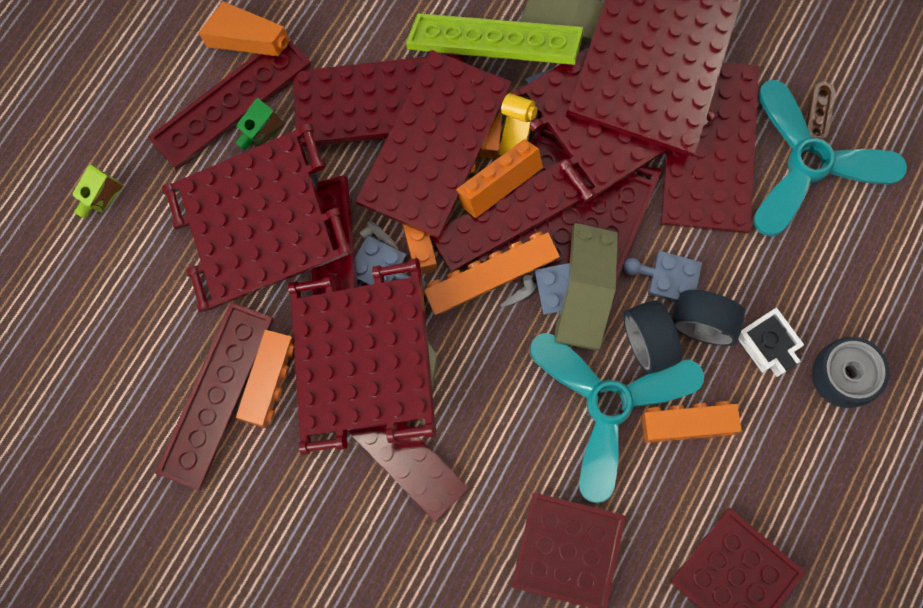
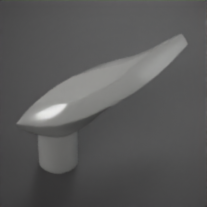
(380, 234)
(523, 293)

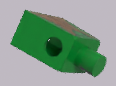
(258, 125)

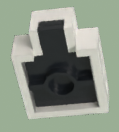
(771, 343)

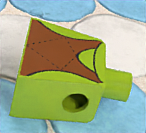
(95, 191)

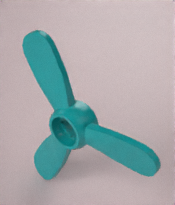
(857, 164)
(601, 453)

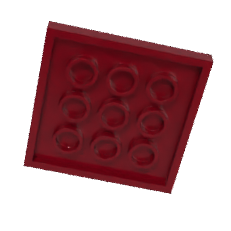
(568, 551)
(736, 569)

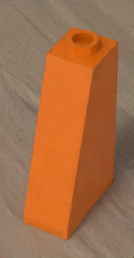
(243, 31)

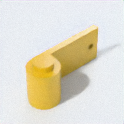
(519, 114)

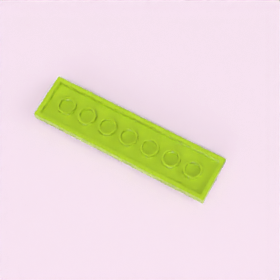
(496, 38)

